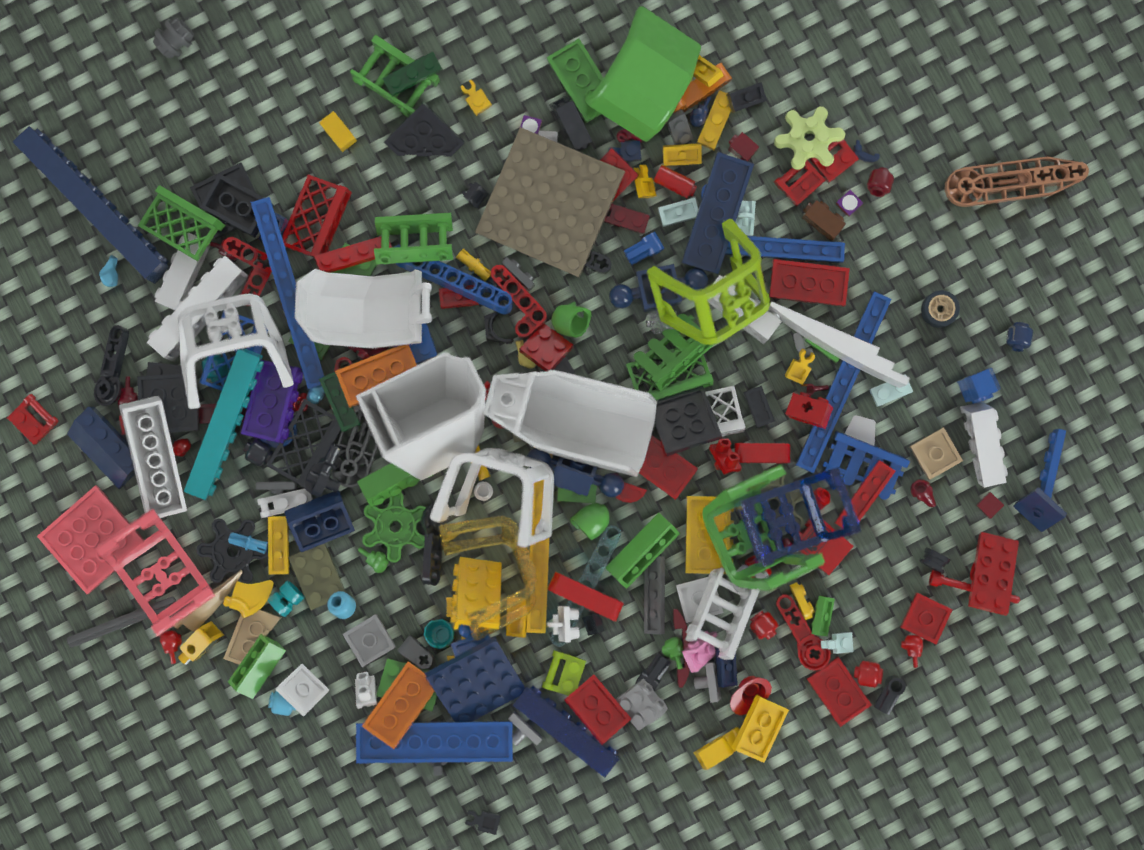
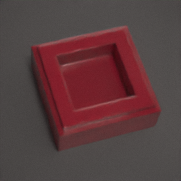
(989, 505)

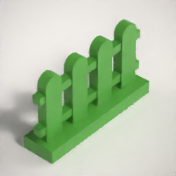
(673, 363)

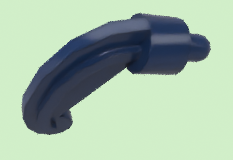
(863, 155)

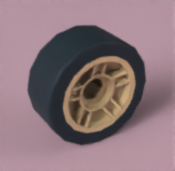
(949, 311)

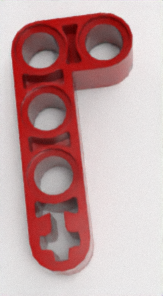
(516, 298)
(585, 596)

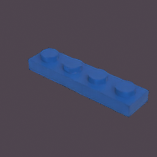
(1052, 460)

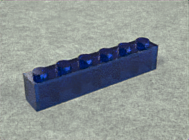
(566, 731)

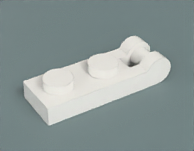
(283, 502)

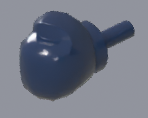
(699, 115)

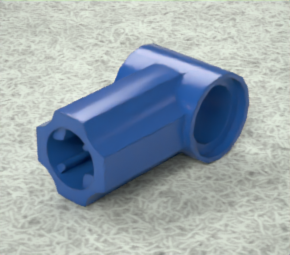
(648, 246)

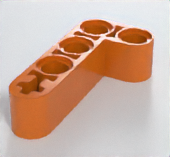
(698, 91)

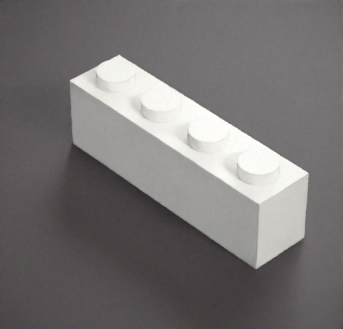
(180, 276)

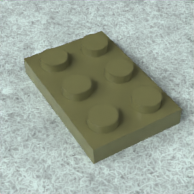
(316, 575)

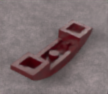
(679, 623)

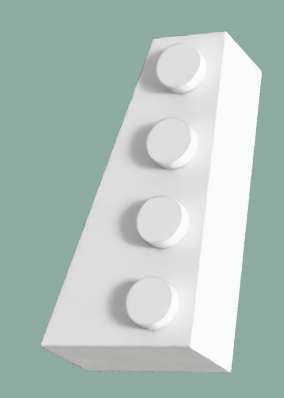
(985, 444)

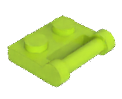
(570, 675)

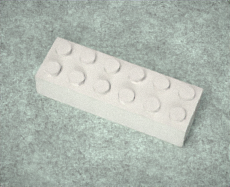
(214, 285)
(153, 456)

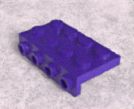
(271, 404)

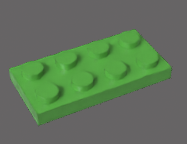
(577, 75)

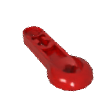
(805, 639)

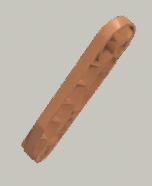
(1025, 178)

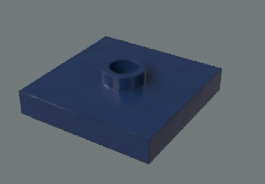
(1040, 509)

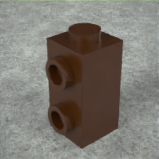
(823, 219)

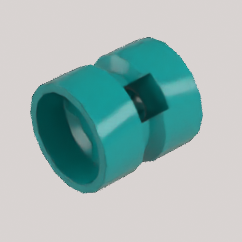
(290, 593)

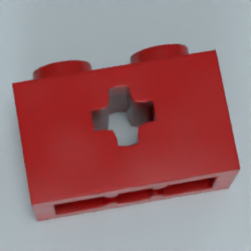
(817, 416)

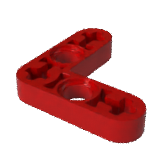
(256, 270)

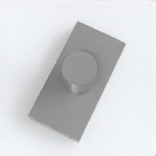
(709, 681)
(523, 730)

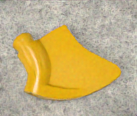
(249, 597)

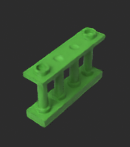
(396, 58)
(409, 225)

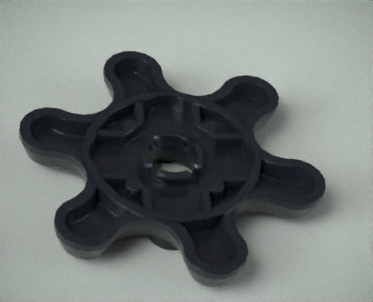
(219, 552)

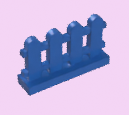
(858, 457)

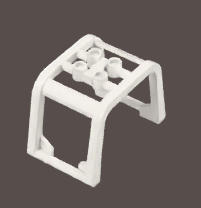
(190, 353)
(507, 462)

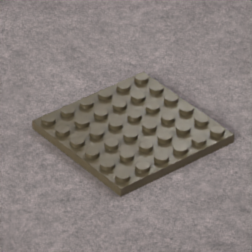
(550, 202)

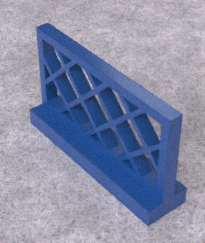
(255, 348)

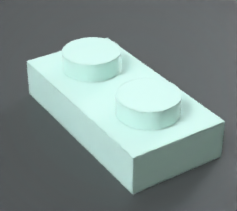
(678, 212)
(886, 392)

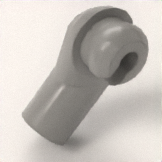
(799, 344)

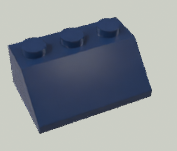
(319, 521)

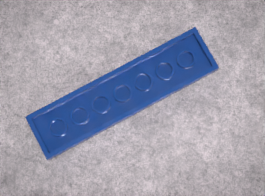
(440, 743)

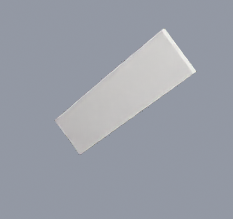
(844, 346)

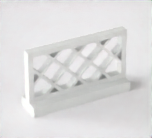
(728, 427)

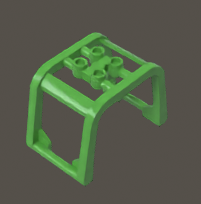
(725, 502)

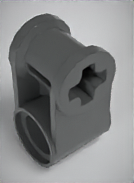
(414, 650)

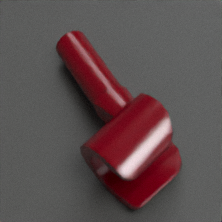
(811, 388)

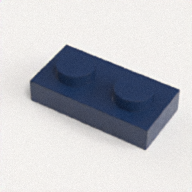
(726, 671)

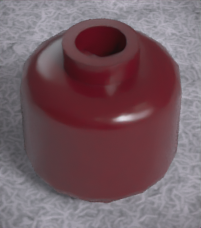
(880, 182)

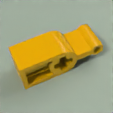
(717, 749)

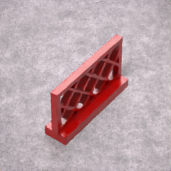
(331, 219)

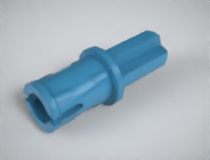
(248, 542)

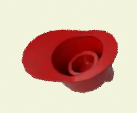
(748, 689)

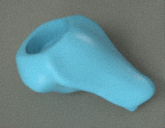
(108, 273)
(315, 394)

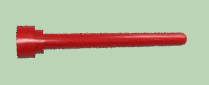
(937, 578)

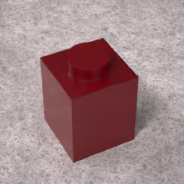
(742, 147)

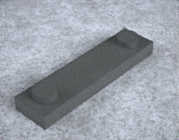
(654, 597)

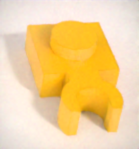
(477, 99)
(799, 368)

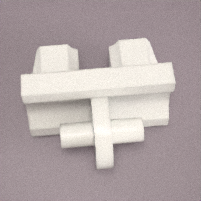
(561, 623)
(365, 690)

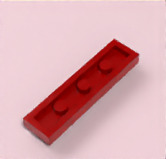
(348, 255)
(868, 490)

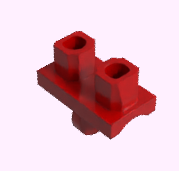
(725, 459)

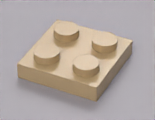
(936, 453)

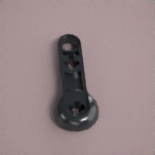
(111, 368)
(432, 548)

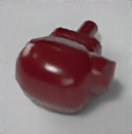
(231, 246)
(127, 394)

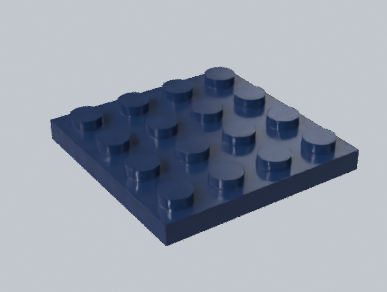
(476, 681)

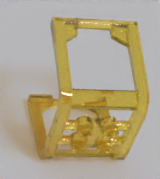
(527, 569)

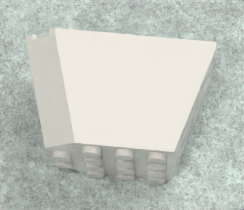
(427, 414)

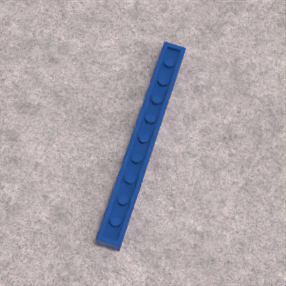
(286, 288)
(843, 384)

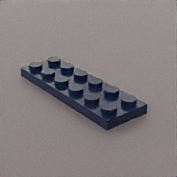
(719, 203)

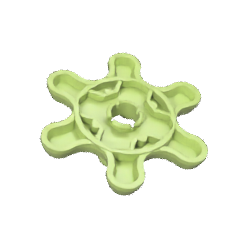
(809, 149)

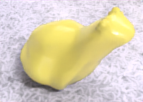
(522, 359)

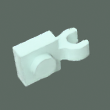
(840, 643)

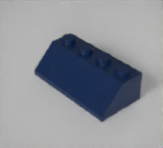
(103, 445)

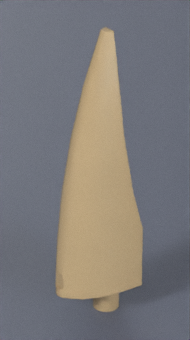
(200, 615)

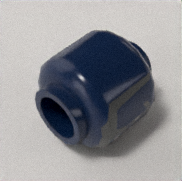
(1019, 336)

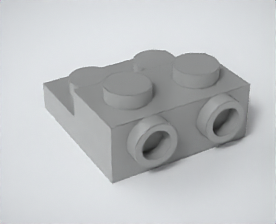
(642, 704)

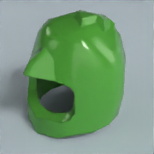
(568, 322)
(591, 520)

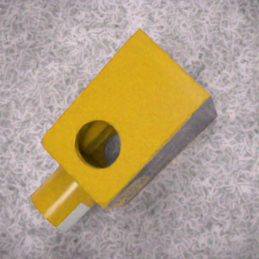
(200, 642)

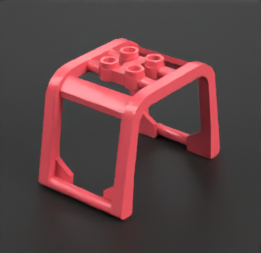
(199, 595)

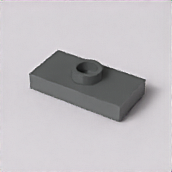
(276, 487)

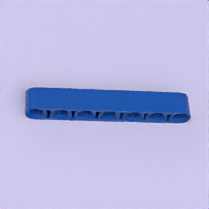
(462, 281)

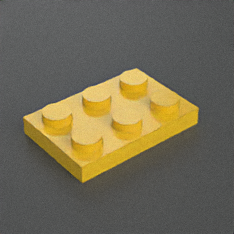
(760, 728)

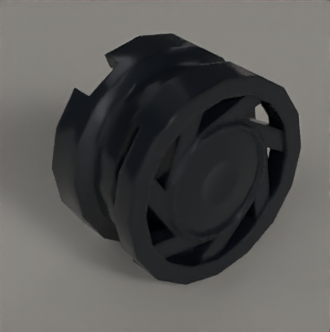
(934, 560)

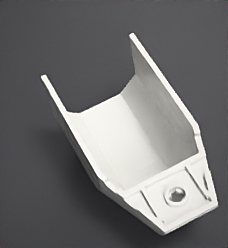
(575, 417)

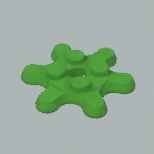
(382, 532)

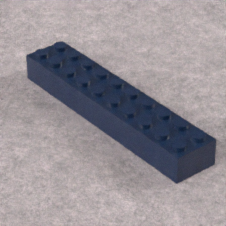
(92, 204)

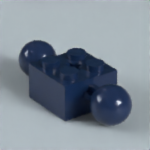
(622, 295)
(579, 476)

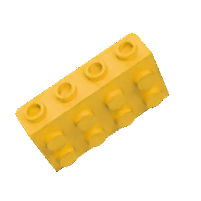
(700, 551)
(475, 588)

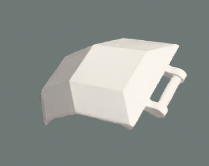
(363, 308)

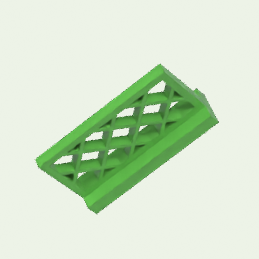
(184, 208)
(679, 386)

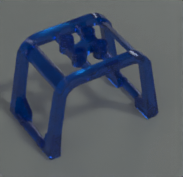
(748, 513)

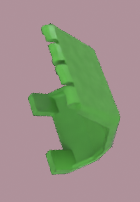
(646, 76)

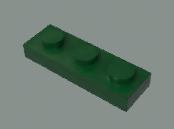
(412, 74)
(344, 414)

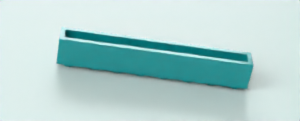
(223, 423)

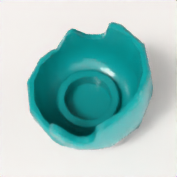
(439, 633)

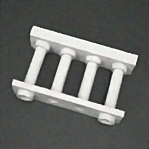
(735, 628)

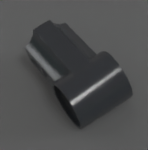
(654, 671)
(889, 697)

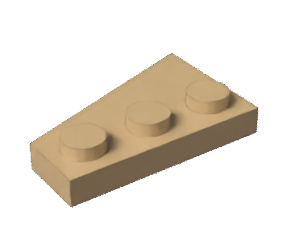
(247, 633)

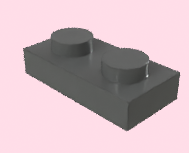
(679, 128)
(524, 278)

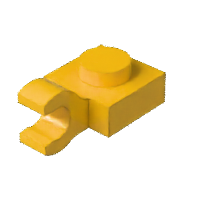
(644, 184)

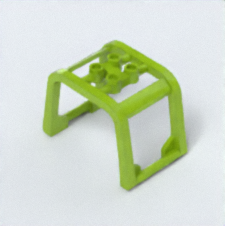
(745, 285)

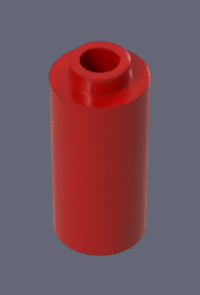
(675, 181)

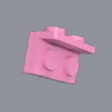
(699, 653)

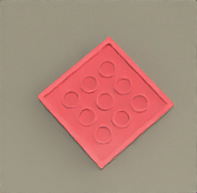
(82, 529)

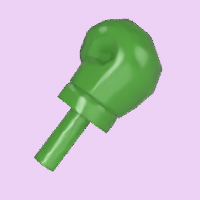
(376, 560)
(673, 648)

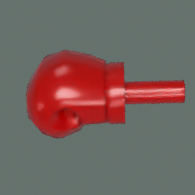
(170, 642)
(914, 647)

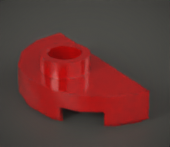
(631, 493)

